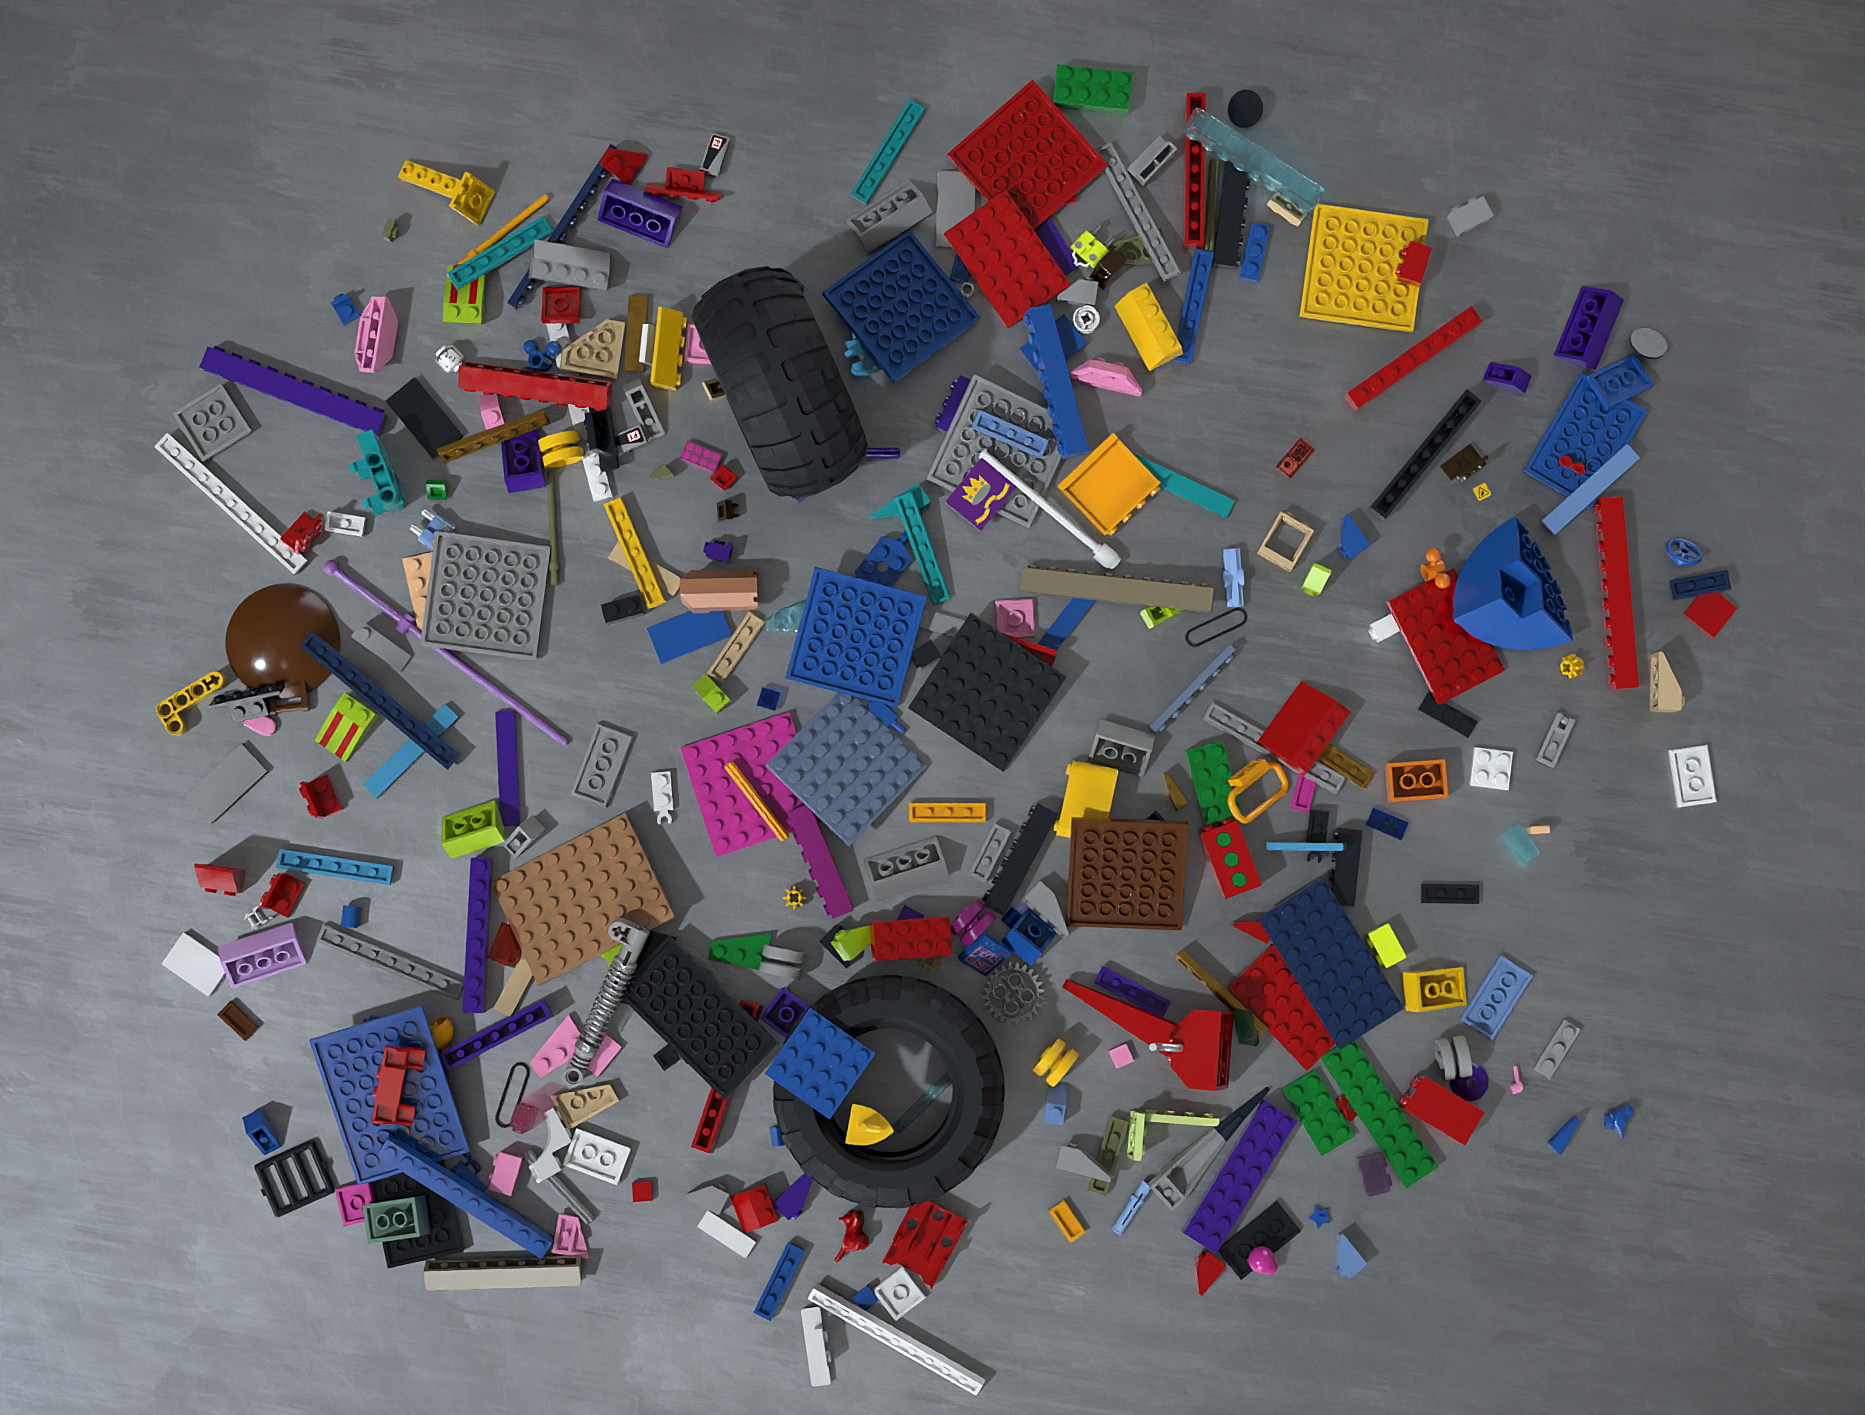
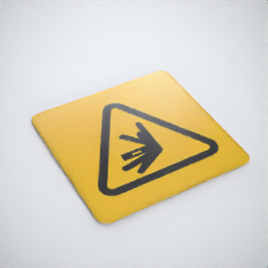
(1481, 491)

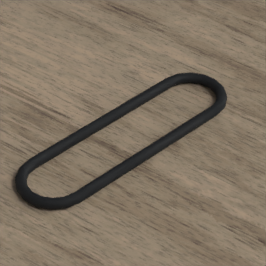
(1211, 620)
(505, 1089)

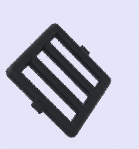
(294, 1203)

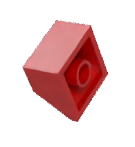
(755, 1208)

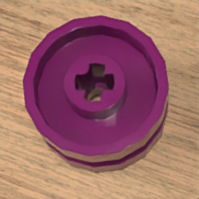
(969, 920)

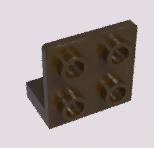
(1461, 464)

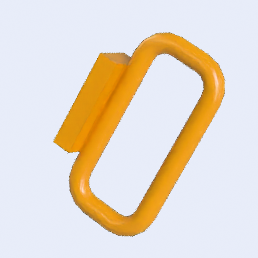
(1249, 775)

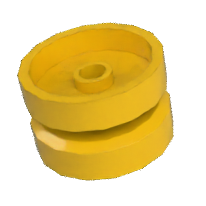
(561, 449)
(1053, 1060)

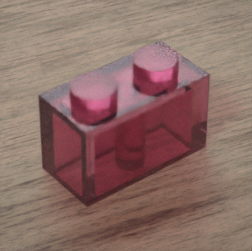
(523, 1117)

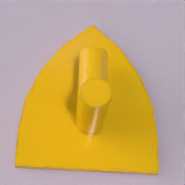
(866, 1126)

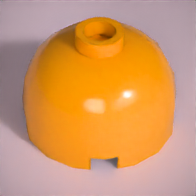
(442, 1032)

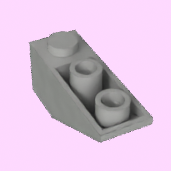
(1046, 903)

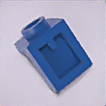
(345, 308)

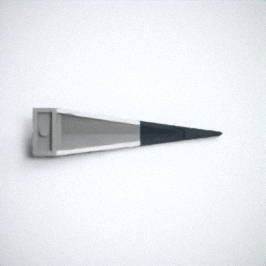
(1185, 1170)

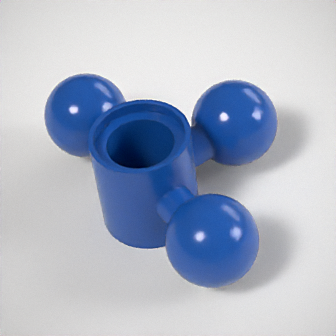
(531, 348)

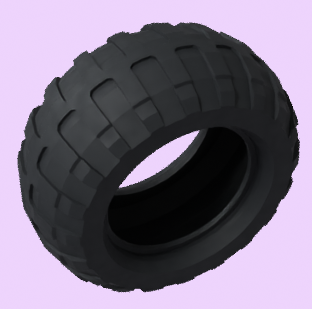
(780, 381)
(962, 1139)

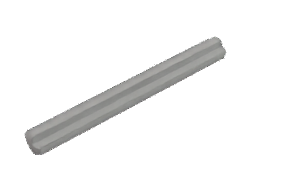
(563, 1191)

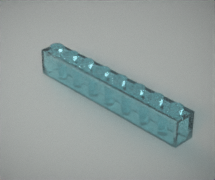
(1253, 160)

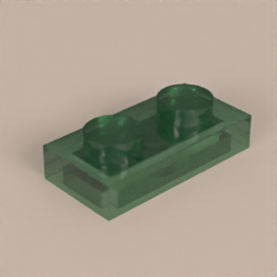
(1245, 1027)

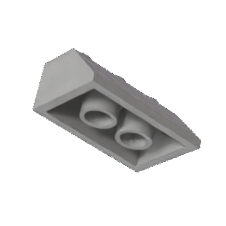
(1121, 748)

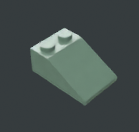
(396, 1219)

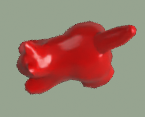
(854, 1237)

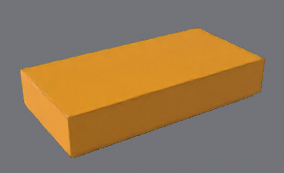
(1067, 1221)

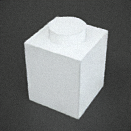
(1383, 628)

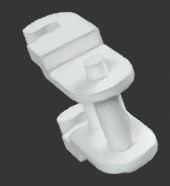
(254, 925)

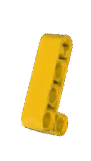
(192, 699)

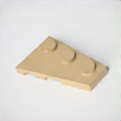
(583, 1104)

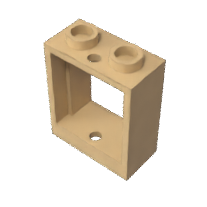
(1277, 559)

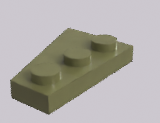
(1134, 250)

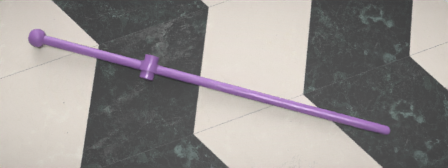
(405, 624)

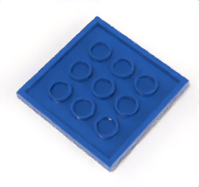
(820, 1063)

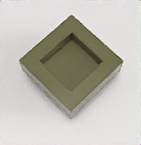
(390, 230)

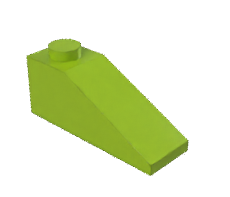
(852, 941)

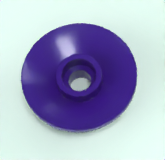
(1474, 1092)

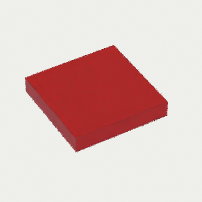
(561, 305)
(1710, 612)

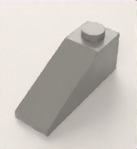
(643, 409)
(381, 646)
(1080, 1162)

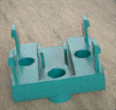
(381, 471)

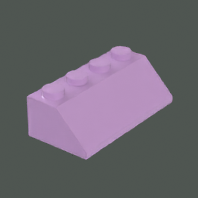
(261, 955)

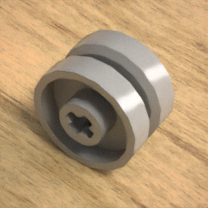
(782, 960)
(1453, 1057)

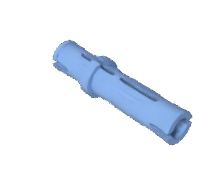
(1131, 1208)

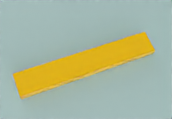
(634, 553)

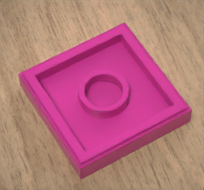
(351, 1202)

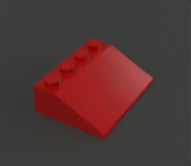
(1303, 727)

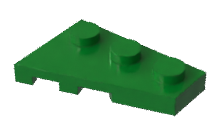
(740, 951)

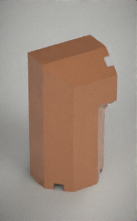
(719, 590)

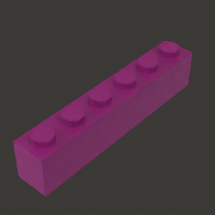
(820, 860)

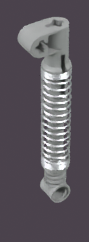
(608, 999)

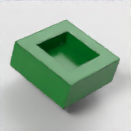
(436, 489)

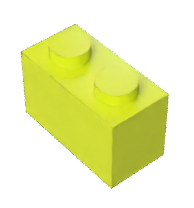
(1385, 945)

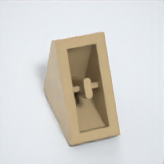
(714, 390)

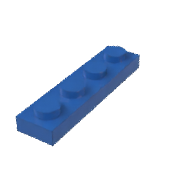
(779, 1281)

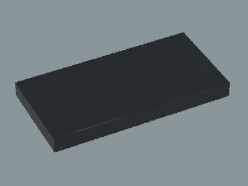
(423, 417)
(1268, 1229)

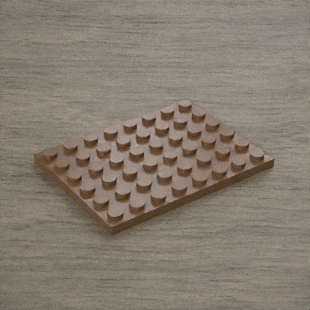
(573, 894)

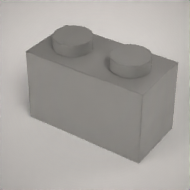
(1469, 216)

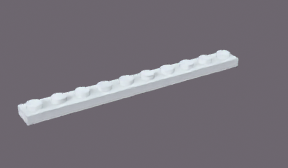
(597, 480)
(229, 502)
(896, 1339)

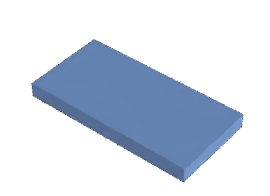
(1496, 997)

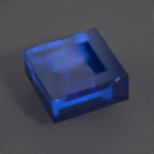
(768, 699)

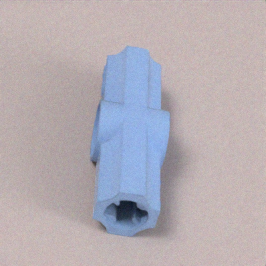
(1233, 578)

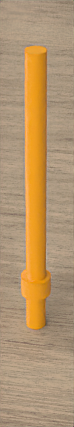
(507, 228)

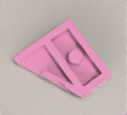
(569, 1237)

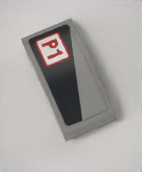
(714, 154)
(629, 440)

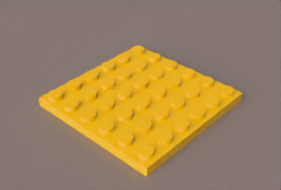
(1354, 268)

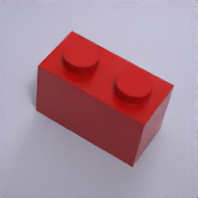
(1413, 263)

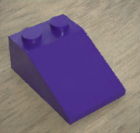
(523, 463)

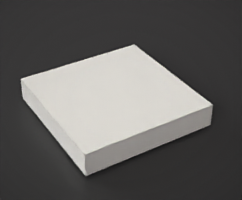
(899, 1293)

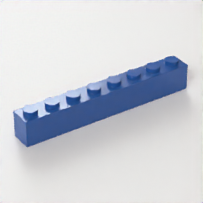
(1056, 381)

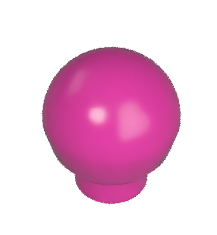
(1262, 1260)

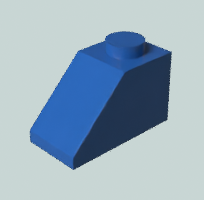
(1351, 539)
(261, 1132)

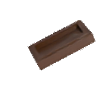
(238, 1020)

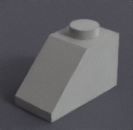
(1080, 293)
(523, 836)
(710, 1197)

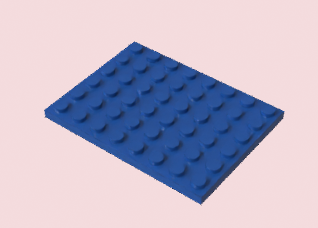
(349, 1069)

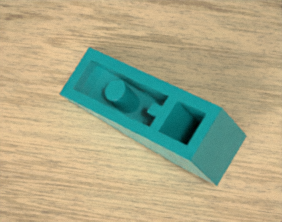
(890, 509)

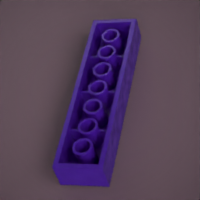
(1239, 1176)

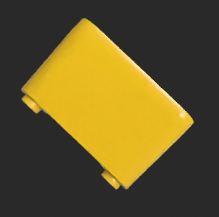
(1087, 794)

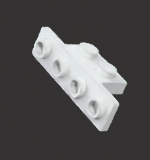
(815, 1345)

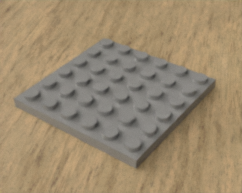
(963, 445)
(485, 596)

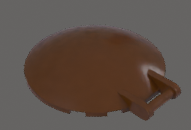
(267, 638)

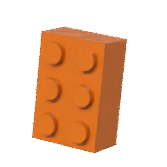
(1416, 780)

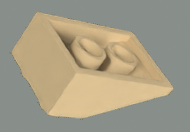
(1664, 688)

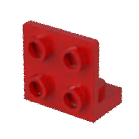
(302, 531)
(320, 797)
(282, 894)

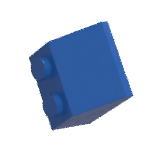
(1029, 936)

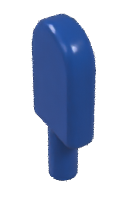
(886, 715)

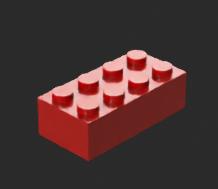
(910, 938)

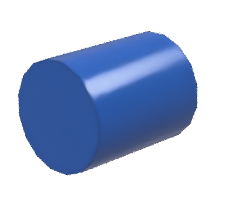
(350, 916)

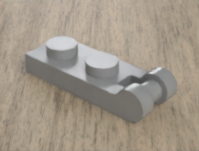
(1555, 740)

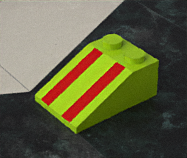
(467, 303)
(346, 726)

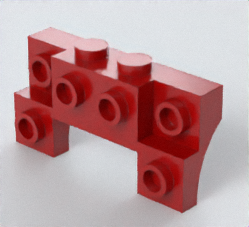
(391, 1078)

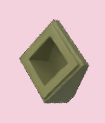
(661, 473)

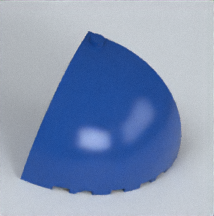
(1510, 594)

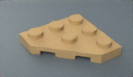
(596, 351)

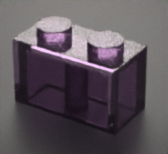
(1374, 1174)

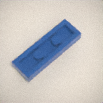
(1254, 252)

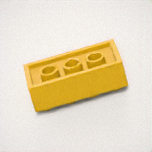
(1148, 327)
(668, 349)

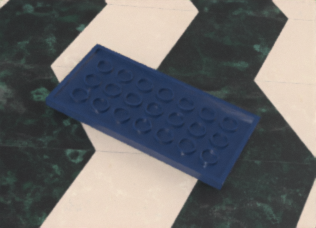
(1330, 963)

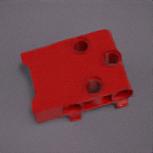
(921, 1246)

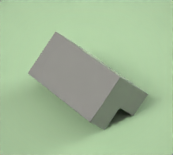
(1152, 161)

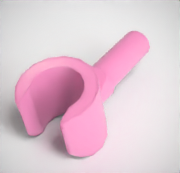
(1516, 1087)

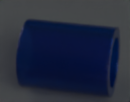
(1011, 917)

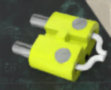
(1089, 248)

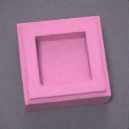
(1121, 1056)

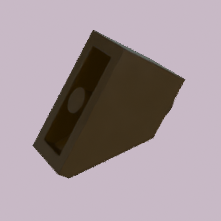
(1108, 268)

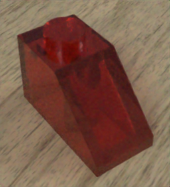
(505, 947)

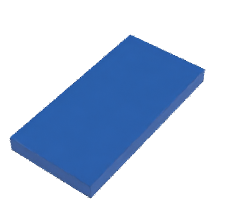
(688, 633)

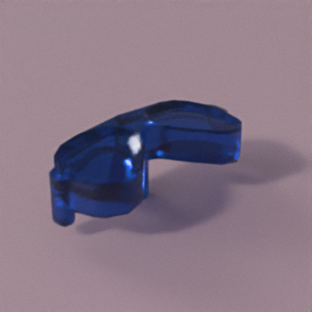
(474, 1163)

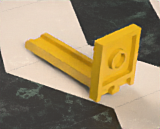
(468, 195)

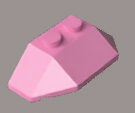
(376, 335)
(1106, 376)

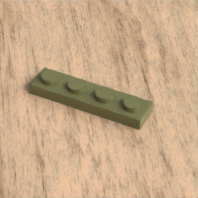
(1109, 1152)

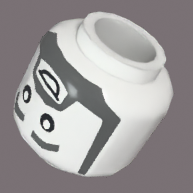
(449, 358)

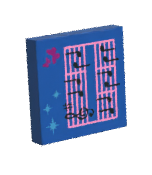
(985, 954)

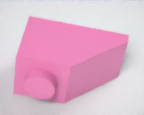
(491, 411)

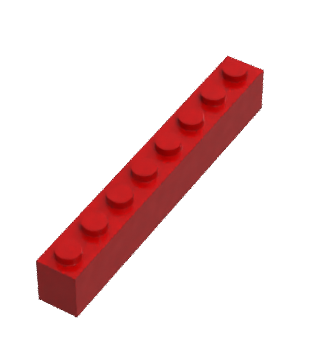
(1193, 180)
(1413, 358)
(535, 385)
(716, 1107)

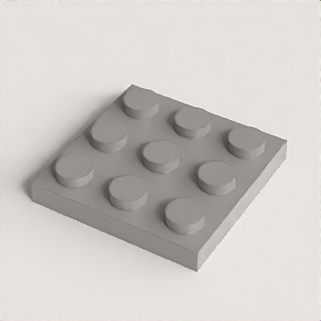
(212, 422)

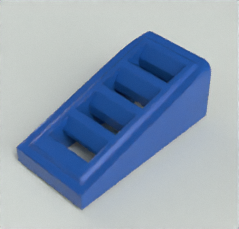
(1561, 1138)

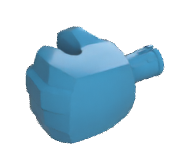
(865, 367)

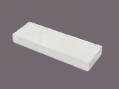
(726, 1233)

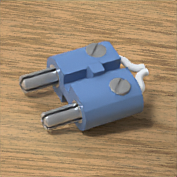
(438, 523)

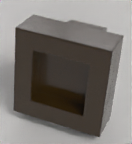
(725, 510)

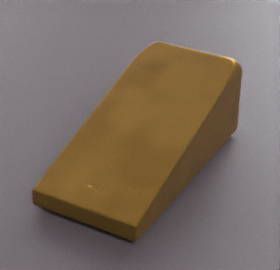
(1175, 793)

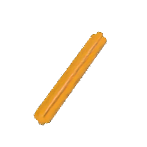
(756, 800)

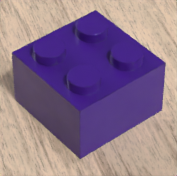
(784, 1011)

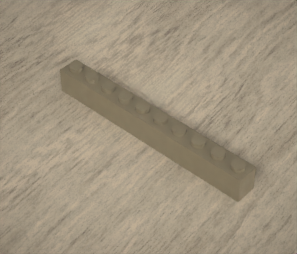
(1118, 590)

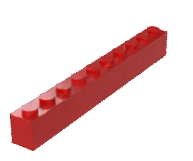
(1617, 593)

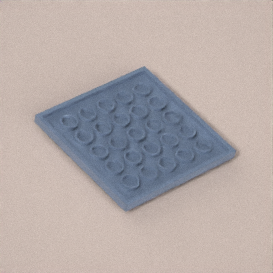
(846, 766)

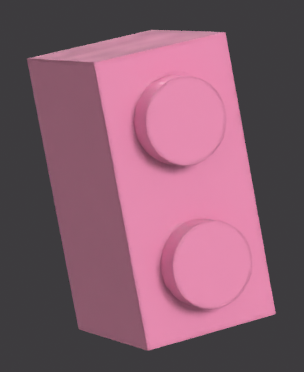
(505, 1173)

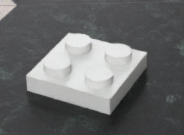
(1490, 768)

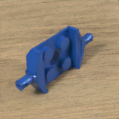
(888, 551)

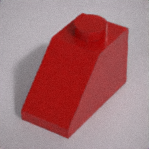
(1207, 1270)

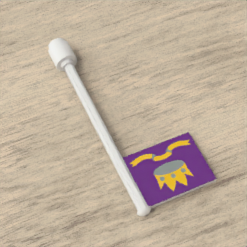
(989, 487)

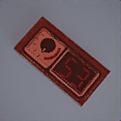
(1295, 458)

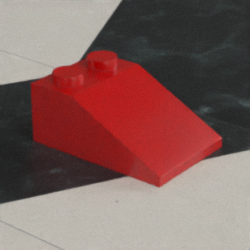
(220, 878)

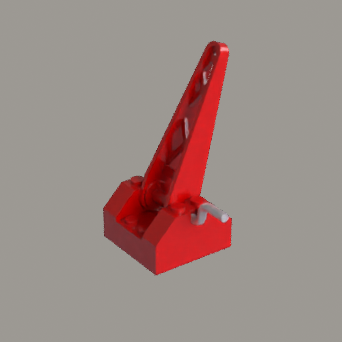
(1195, 1046)

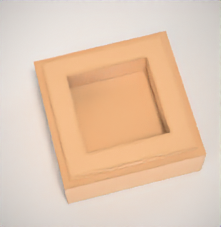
(1538, 829)

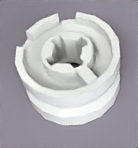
(1091, 313)

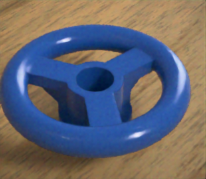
(1683, 556)

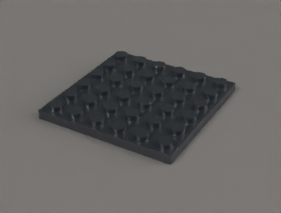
(987, 692)

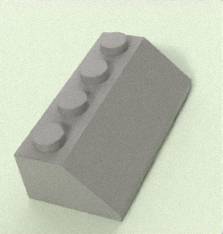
(889, 216)
(570, 265)
(906, 868)

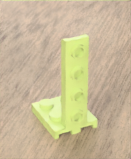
(1138, 1130)

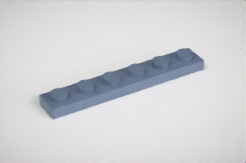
(1200, 682)

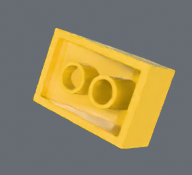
(1434, 989)

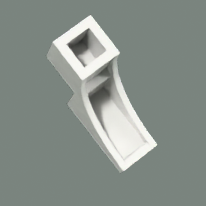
(558, 1137)

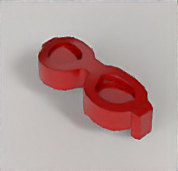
(1566, 462)

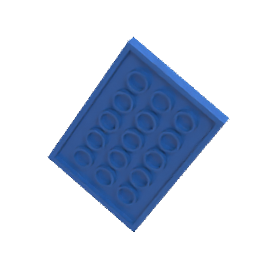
(1584, 434)

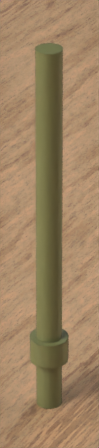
(554, 565)

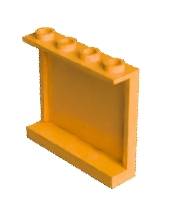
(1109, 485)

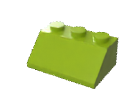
(472, 830)

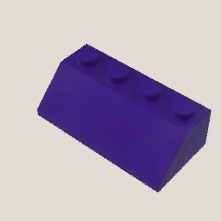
(639, 213)
(1589, 327)

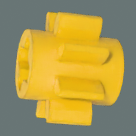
(1572, 665)
(800, 897)
(927, 965)

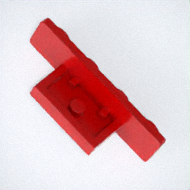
(684, 183)

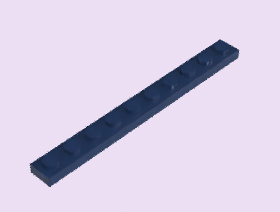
(559, 234)
(380, 700)

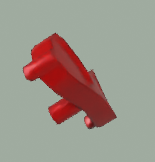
(1349, 1113)

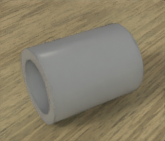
(964, 285)

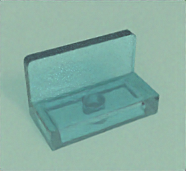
(1519, 845)

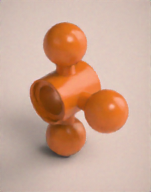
(1435, 568)

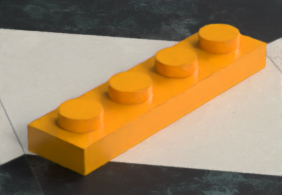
(947, 812)

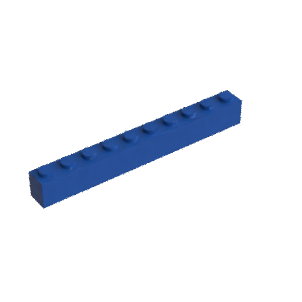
(465, 1196)

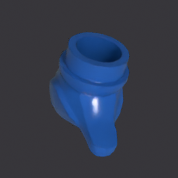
(1618, 1119)

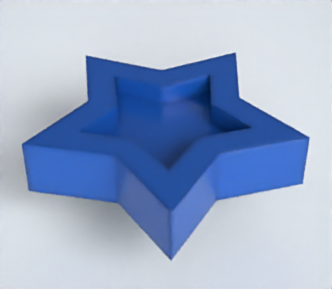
(1319, 1216)

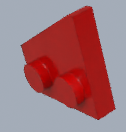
(622, 163)

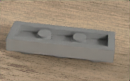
(989, 853)
(1556, 1048)

